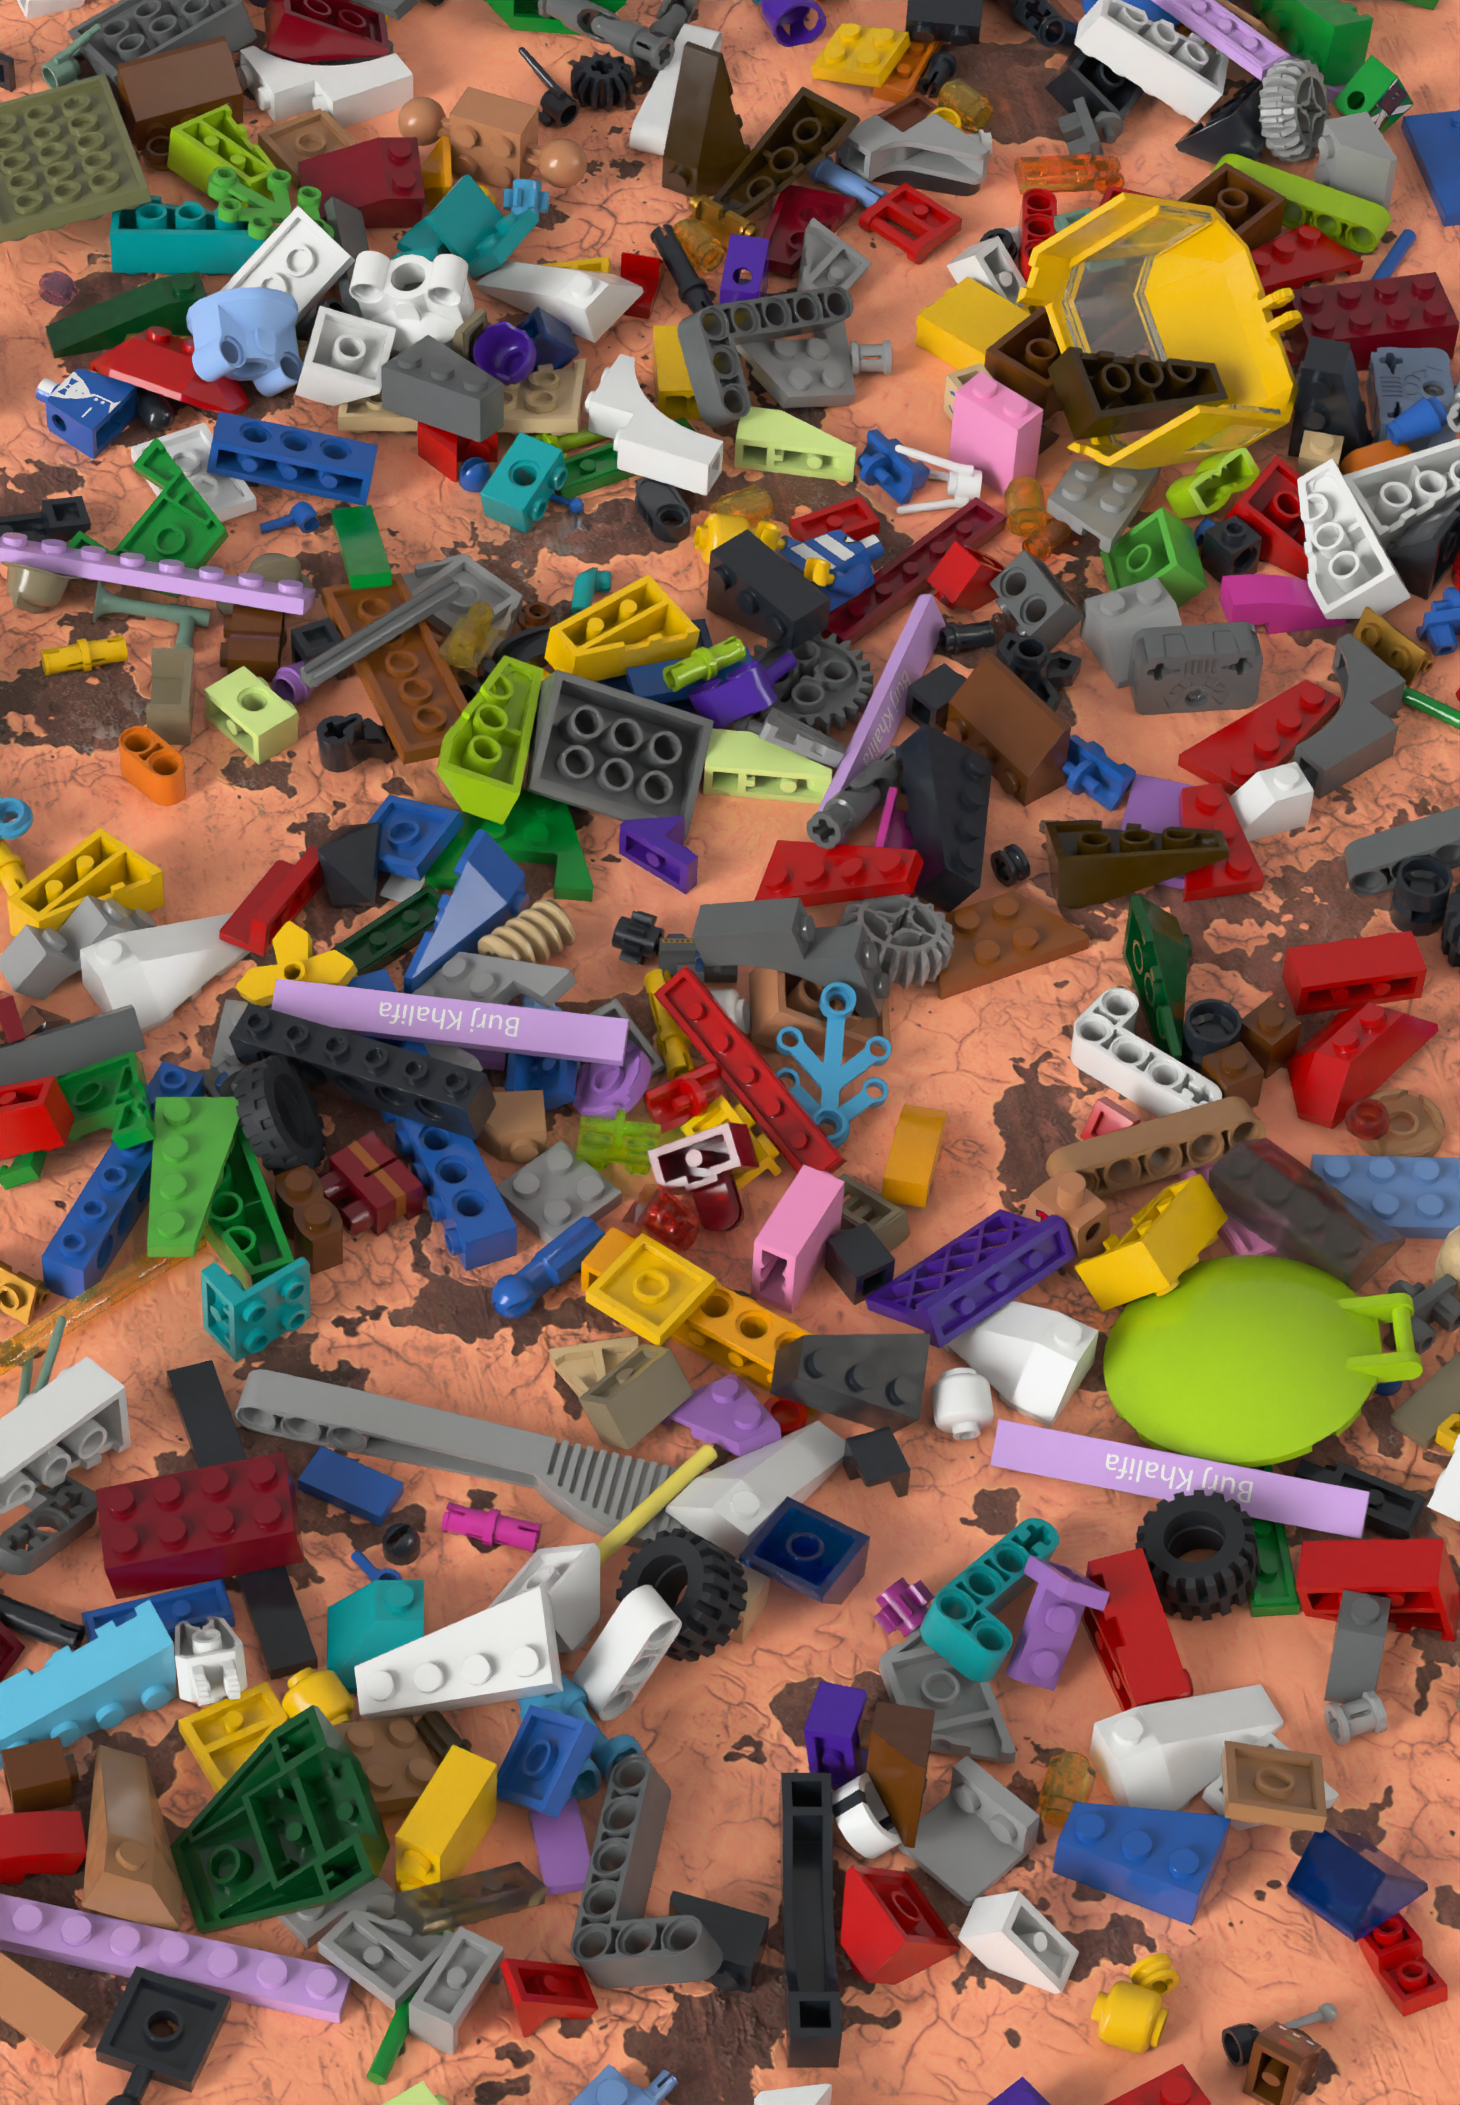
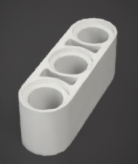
(627, 1652)

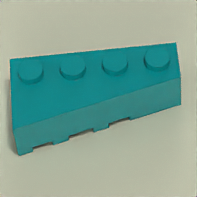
(178, 240)

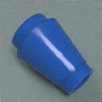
(1418, 421)

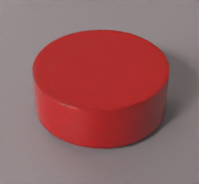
(787, 1413)

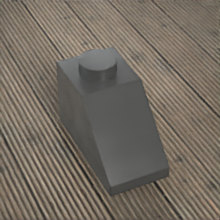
(1357, 1646)

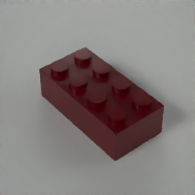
(1376, 314)
(199, 1525)

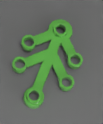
(225, 187)

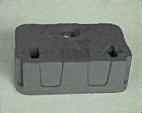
(1195, 668)

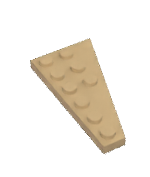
(539, 404)

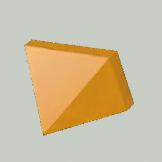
(437, 173)

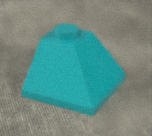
(373, 1623)

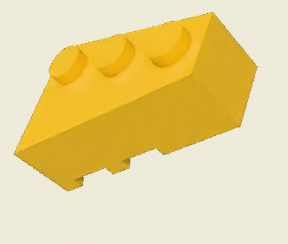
(622, 632)
(96, 868)
(1158, 1246)

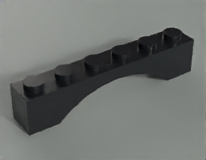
(808, 1921)

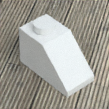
(991, 267)
(1273, 801)
(1018, 1941)

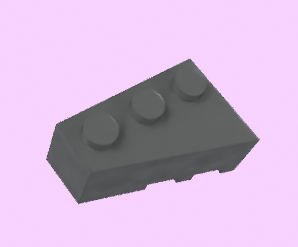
(443, 390)

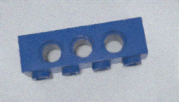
(292, 458)

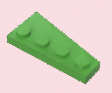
(187, 1169)

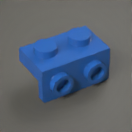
(551, 1075)

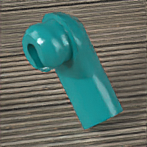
(586, 586)

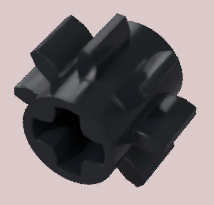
(637, 937)

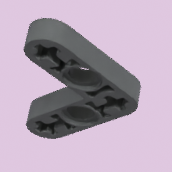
(48, 1510)

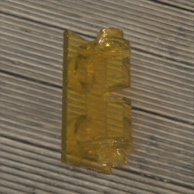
(470, 638)

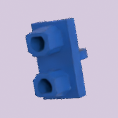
(890, 469)
(1442, 623)
(1096, 774)

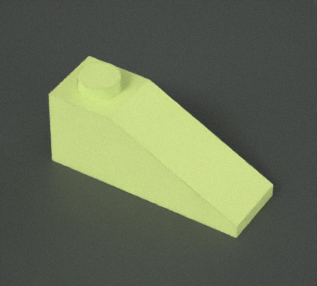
(786, 445)
(754, 768)

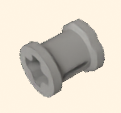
(883, 351)
(1343, 1726)

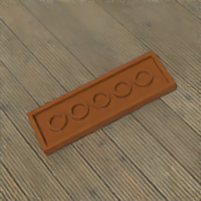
(404, 676)

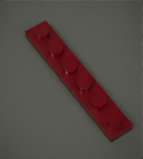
(907, 573)

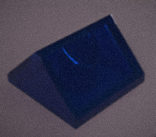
(1352, 1882)

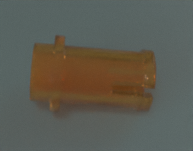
(1042, 542)

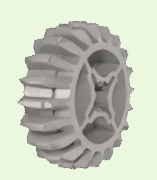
(1293, 109)
(908, 936)

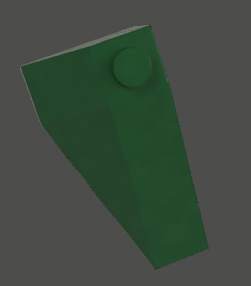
(105, 325)
(1158, 968)

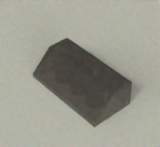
(1301, 1212)

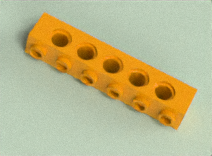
(723, 1328)

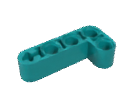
(963, 1613)

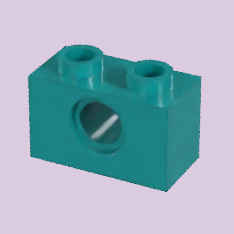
(524, 463)

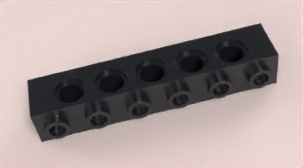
(368, 1071)

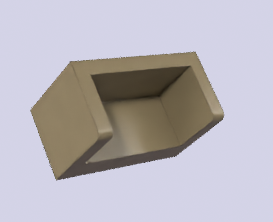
(172, 695)
(636, 1395)

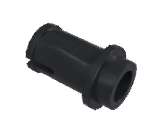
(941, 67)
(966, 636)

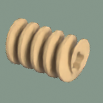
(531, 934)

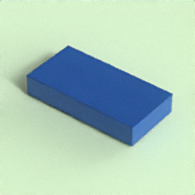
(350, 1485)

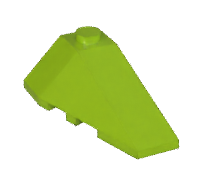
(490, 741)

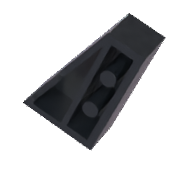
(1330, 397)
(764, 592)
(855, 1376)

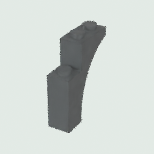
(1361, 729)
(784, 938)

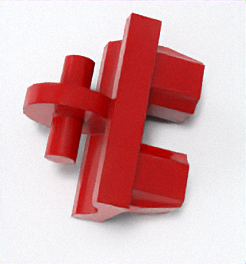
(684, 1096)

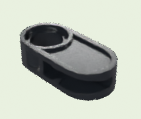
(660, 502)

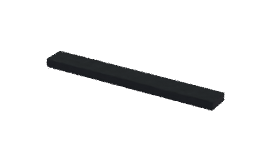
(266, 1592)

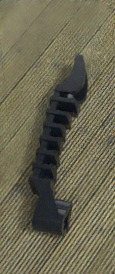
(351, 740)

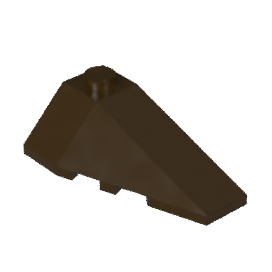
(703, 129)
(792, 146)
(1103, 864)

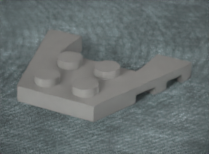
(804, 370)
(491, 981)

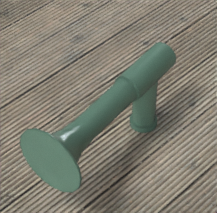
(185, 615)

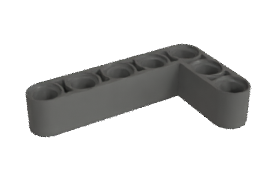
(712, 334)
(1375, 859)
(610, 1931)

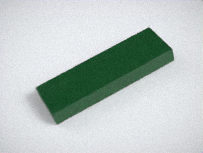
(392, 932)

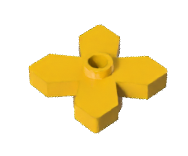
(295, 963)

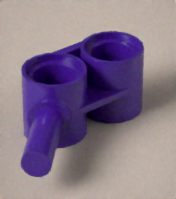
(744, 693)

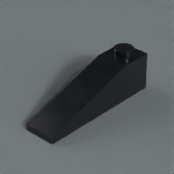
(1231, 128)
(1427, 549)

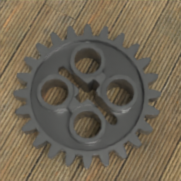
(824, 686)

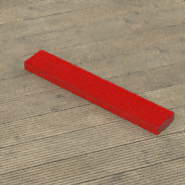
(747, 1073)

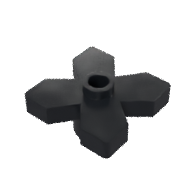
(1037, 667)

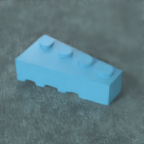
(92, 1686)

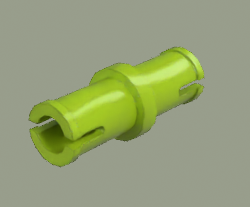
(704, 663)

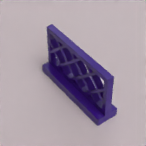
(976, 1292)

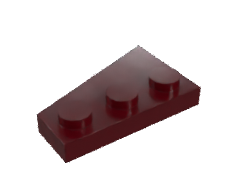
(791, 217)

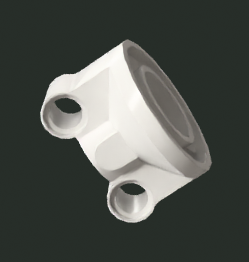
(413, 295)

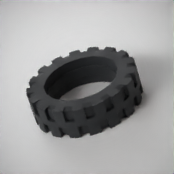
(273, 1088)

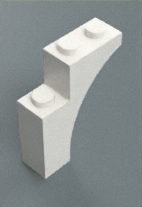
(345, 91)
(646, 438)

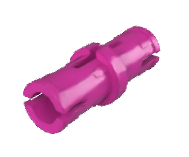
(491, 1527)

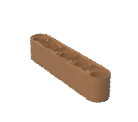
(1159, 1146)

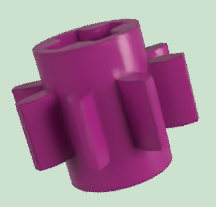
(903, 1606)

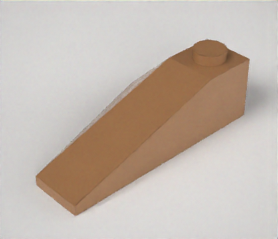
(128, 1847)

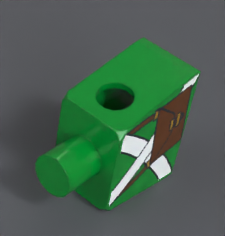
(1375, 91)

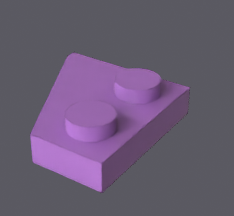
(727, 1416)

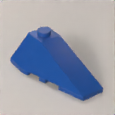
(483, 898)

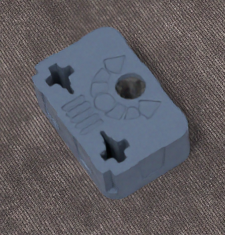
(1399, 380)

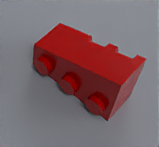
(1408, 1571)
(1134, 1634)

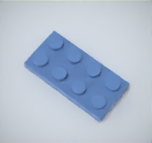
(1406, 1193)

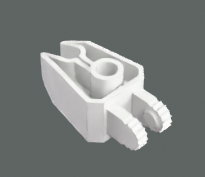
(209, 1662)

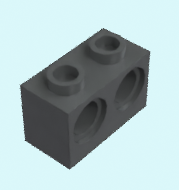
(1036, 600)

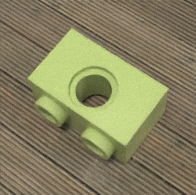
(251, 715)

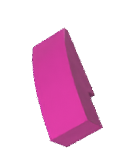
(1272, 600)

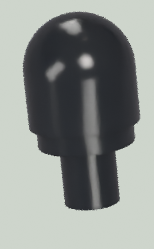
(154, 410)

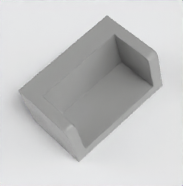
(453, 1989)

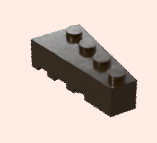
(1127, 394)

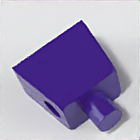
(747, 254)

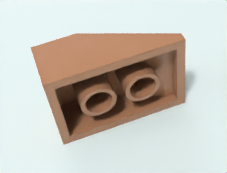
(790, 1000)

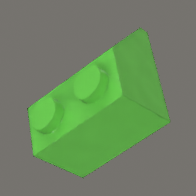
(1160, 549)

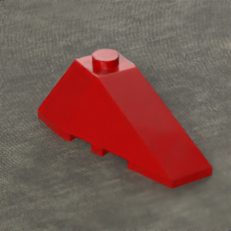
(1274, 512)

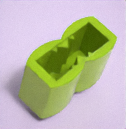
(1212, 483)

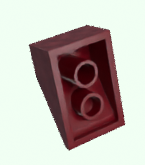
(324, 30)
(372, 176)

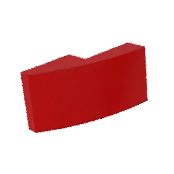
(1400, 1967)

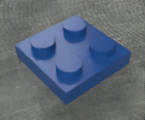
(413, 835)
(544, 1761)

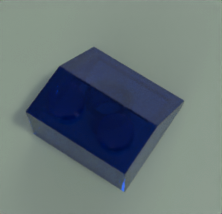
(809, 1553)

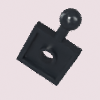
(169, 2059)

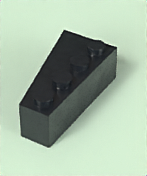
(946, 813)

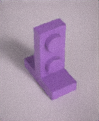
(1051, 1621)

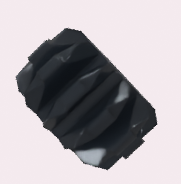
(601, 81)

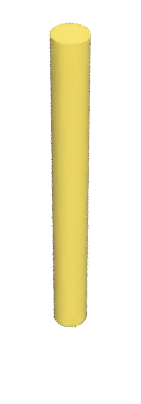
(656, 1502)

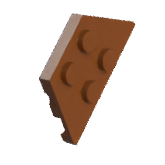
(1003, 940)

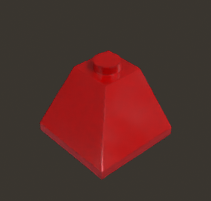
(890, 1926)

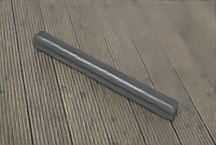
(379, 632)

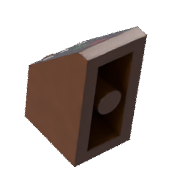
(1280, 2065)

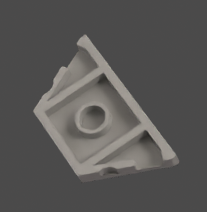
(1100, 499)
(476, 586)
(965, 1710)

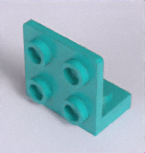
(476, 229)
(253, 1317)

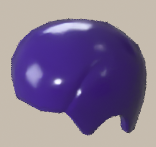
(505, 353)

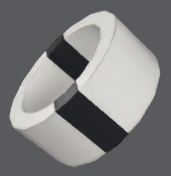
(864, 1818)

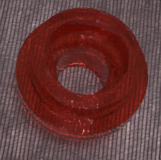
(1367, 1119)

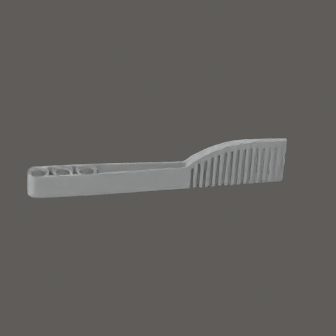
(578, 1482)

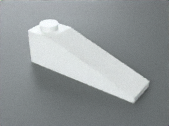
(1029, 1357)
(741, 1496)

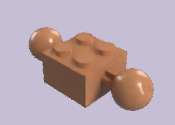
(493, 139)

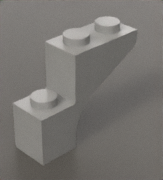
(926, 148)
(44, 958)

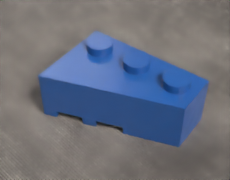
(1143, 1855)

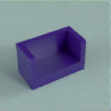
(833, 1733)

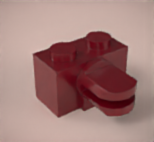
(707, 1168)

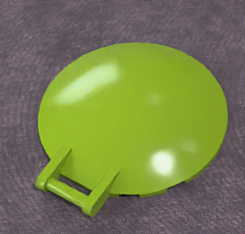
(1253, 1359)

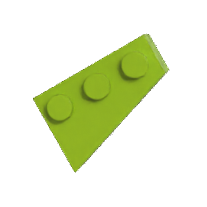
(216, 142)

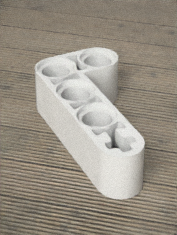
(1112, 1053)

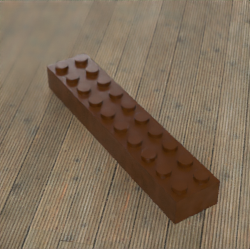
(1030, 348)

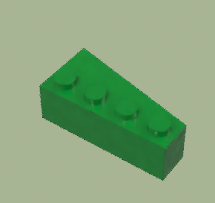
(244, 1220)

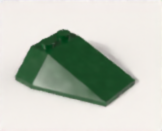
(283, 1831)

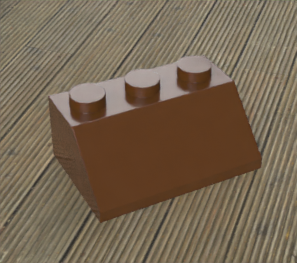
(177, 87)
(1011, 728)

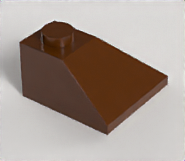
(899, 1761)

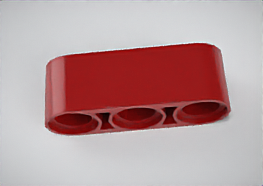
(1035, 224)

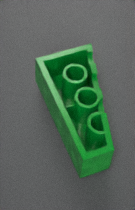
(1320, 32)

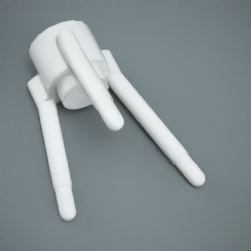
(962, 482)

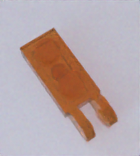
(1068, 173)

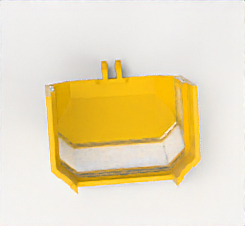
(1169, 286)

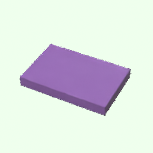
(1156, 807)

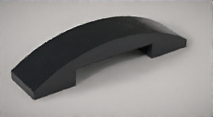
(57, 520)

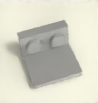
(973, 1833)

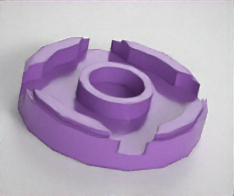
(609, 1087)

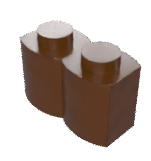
(254, 641)
(309, 1218)

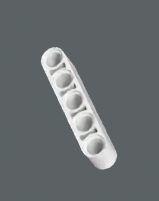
(653, 119)

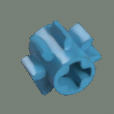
(526, 195)

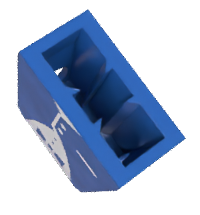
(88, 409)

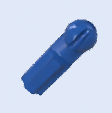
(551, 1267)

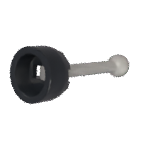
(1239, 2038)

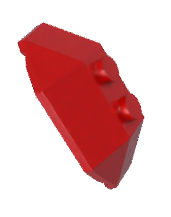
(165, 367)
(1352, 1059)

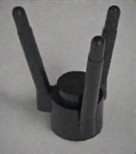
(555, 103)

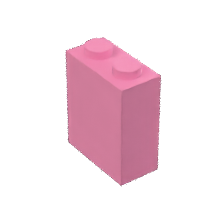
(995, 432)
(795, 1238)

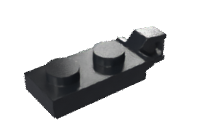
(1389, 1506)

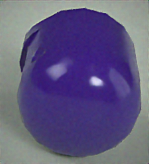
(794, 13)

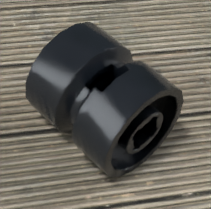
(1421, 895)
(1208, 1028)

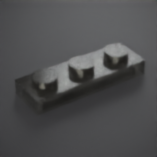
(470, 1899)

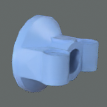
(247, 338)

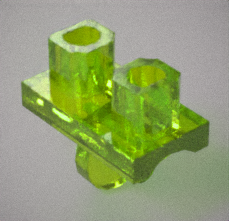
(617, 1142)

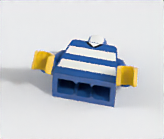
(829, 561)

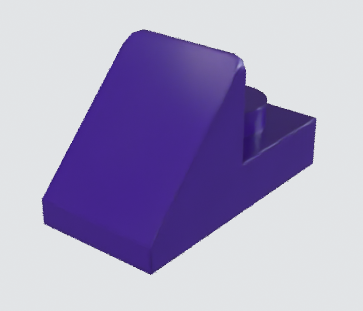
(659, 849)

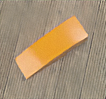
(913, 1155)

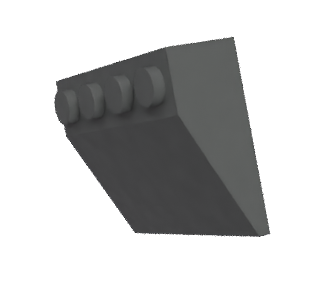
(154, 26)
(615, 751)

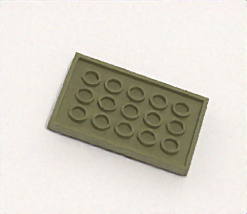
(65, 159)

